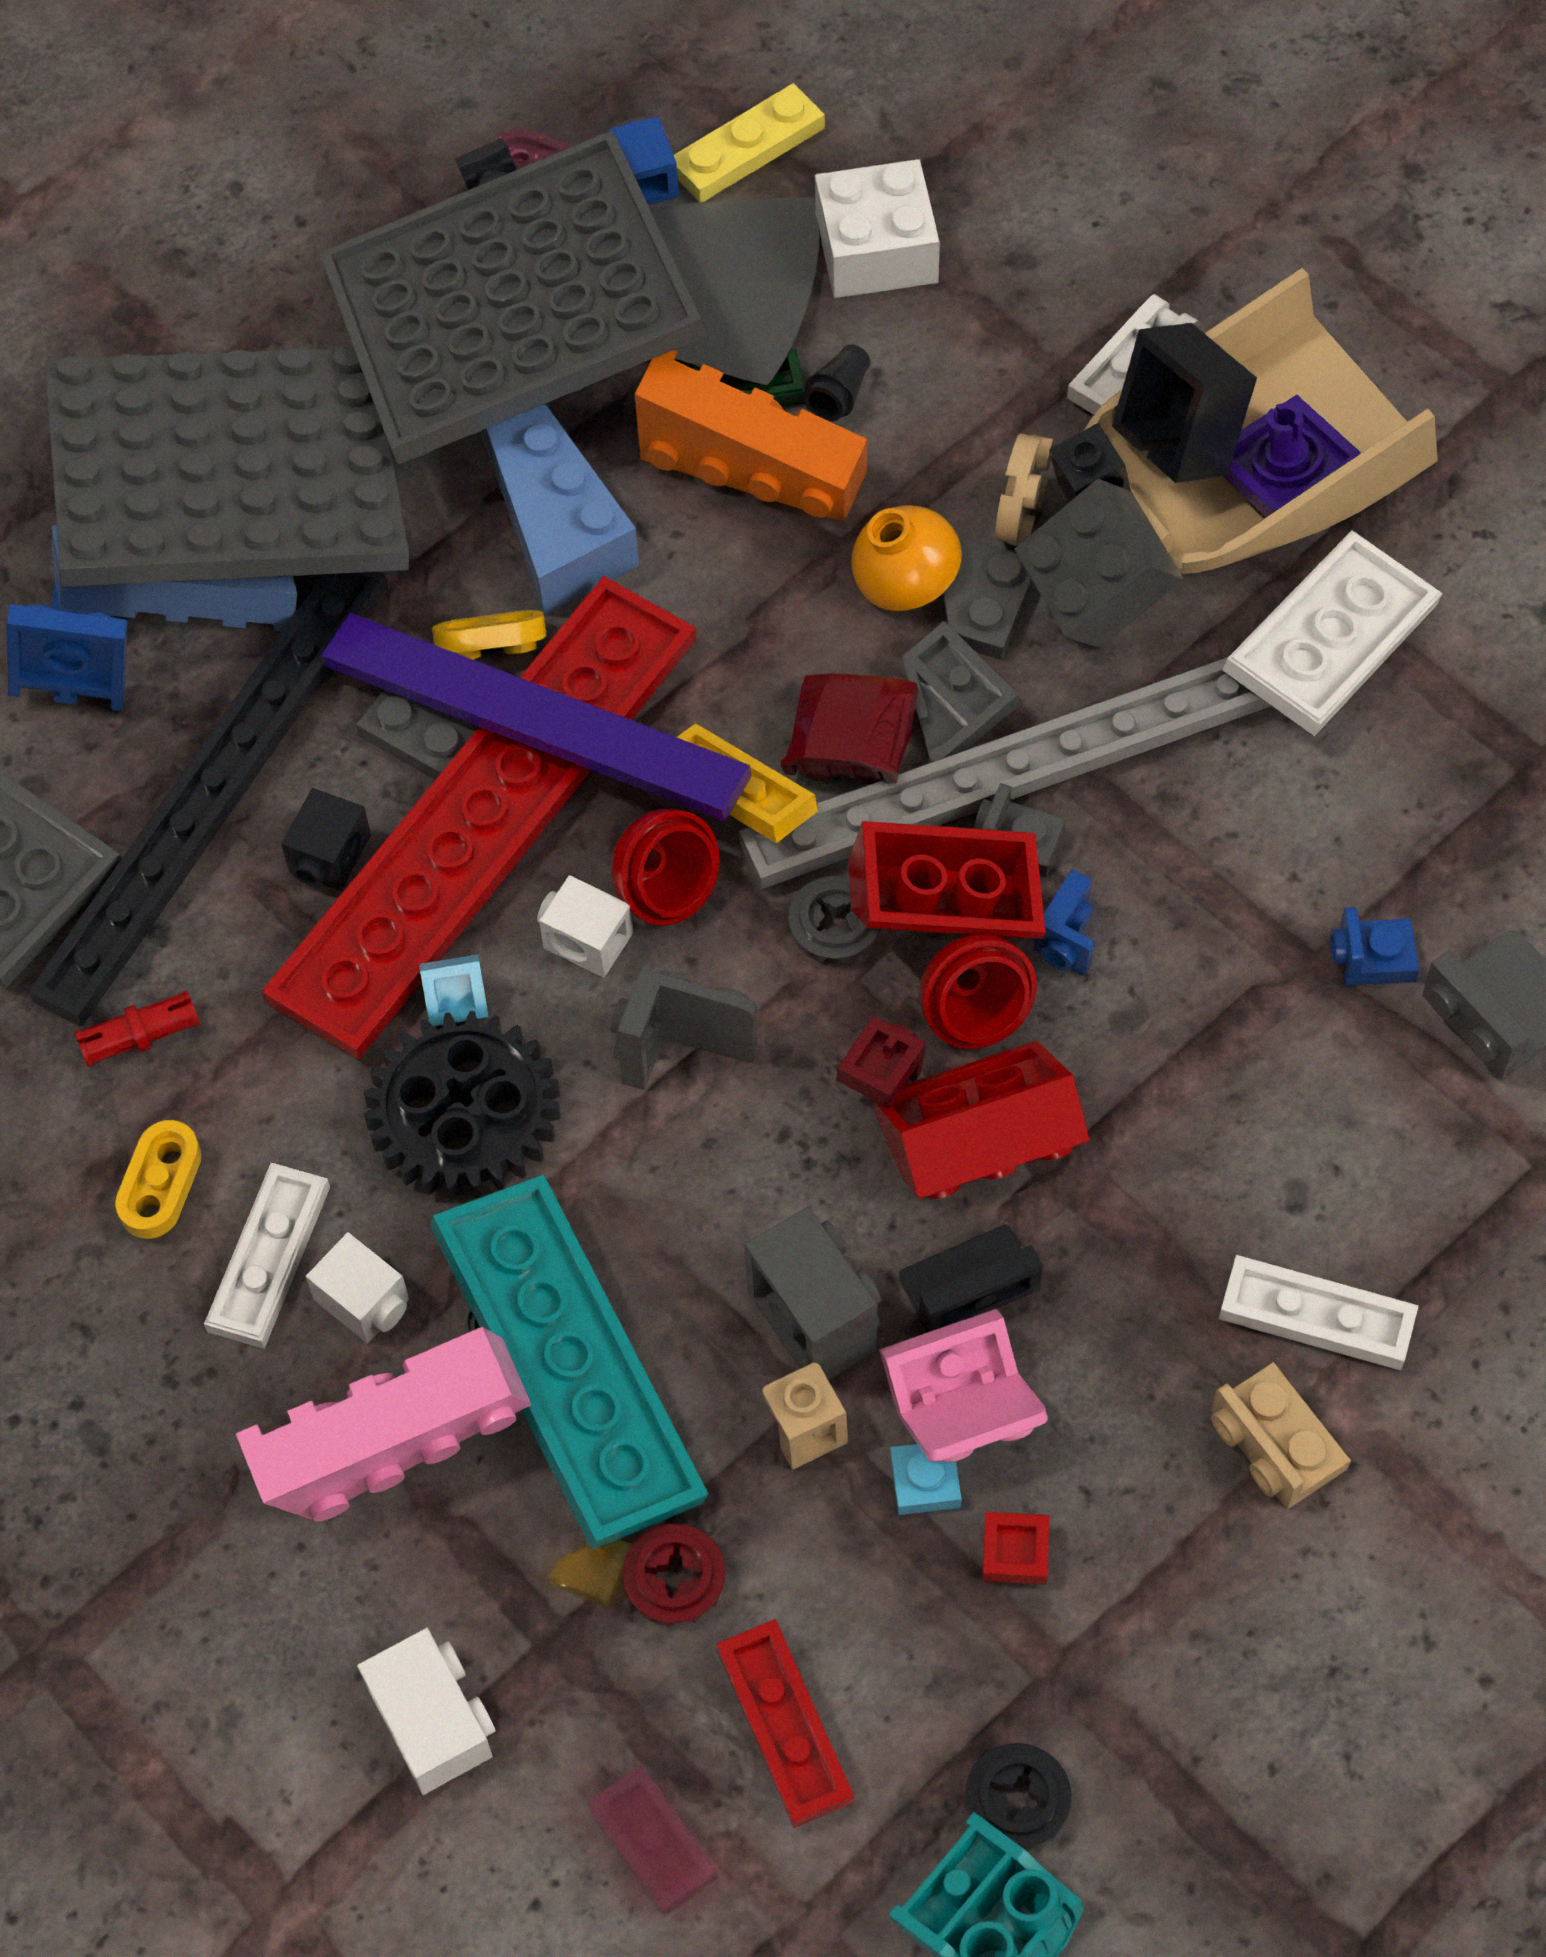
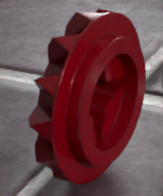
(654, 1554)

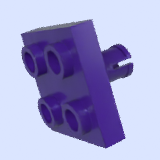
(1286, 455)

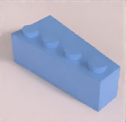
(558, 508)
(231, 600)

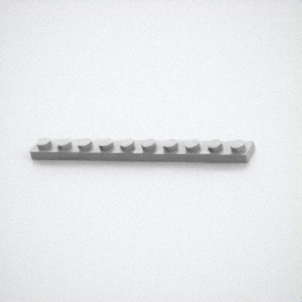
(1021, 760)

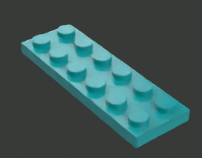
(584, 1380)

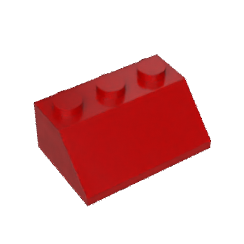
(946, 880)
(982, 1120)

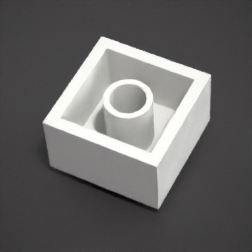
(877, 228)

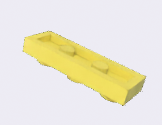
(748, 142)

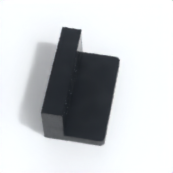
(971, 1278)

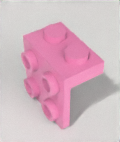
(961, 1388)

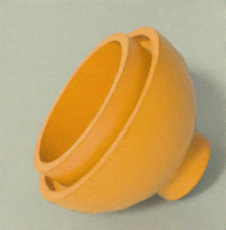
(905, 558)

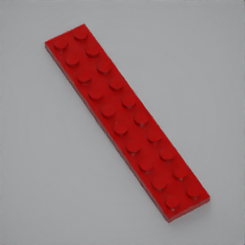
(468, 830)

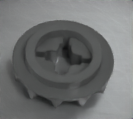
(808, 920)

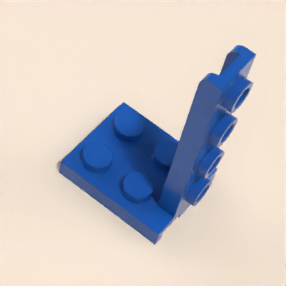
(66, 653)

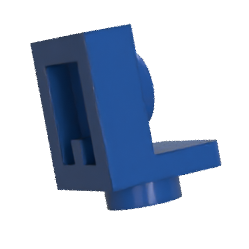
(1065, 922)
(1374, 950)

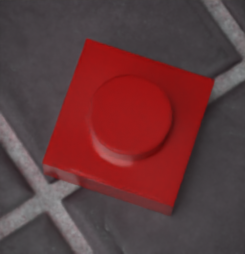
(1015, 1548)

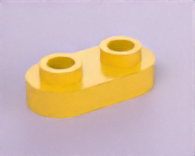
(511, 630)
(157, 1183)

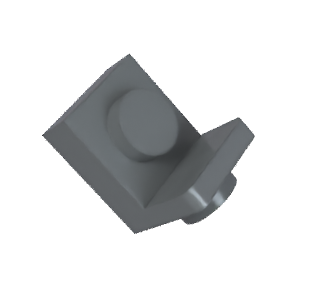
(1009, 816)

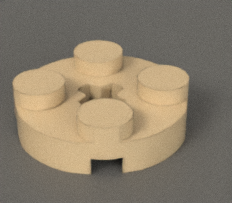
(1024, 488)

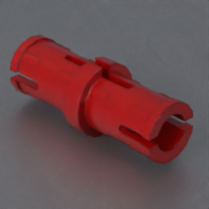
(137, 1028)

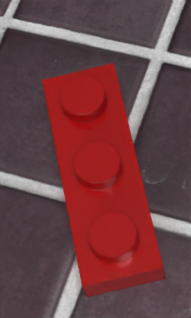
(785, 1723)

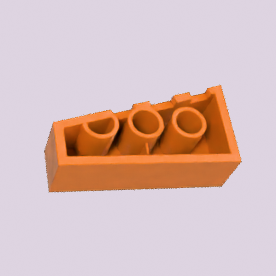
(746, 440)

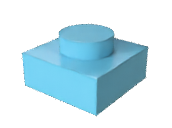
(453, 987)
(923, 1483)

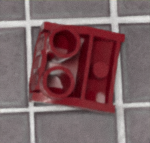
(851, 727)

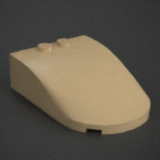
(1290, 354)

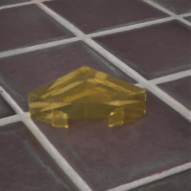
(592, 1572)

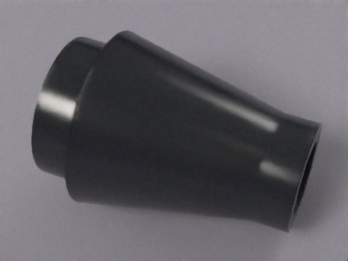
(835, 386)

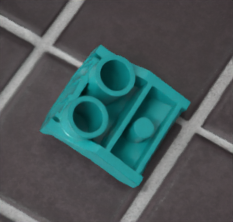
(989, 1898)

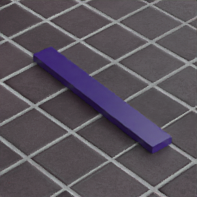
(538, 716)

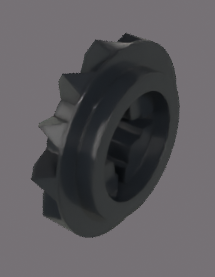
(1047, 1785)

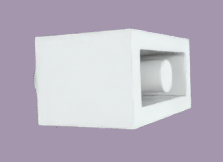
(427, 1710)

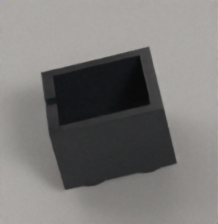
(1183, 402)

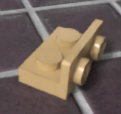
(1278, 1435)

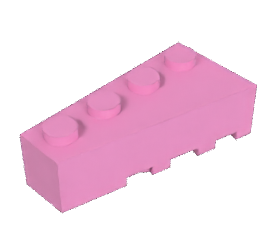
(385, 1427)

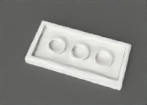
(1332, 632)

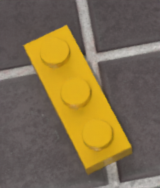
(769, 800)

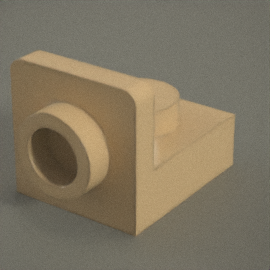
(807, 1415)

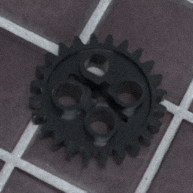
(462, 1105)

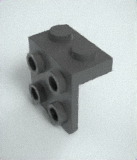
(1494, 1000)
(682, 1012)

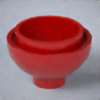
(665, 866)
(987, 1001)

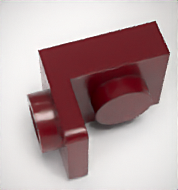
(882, 1061)

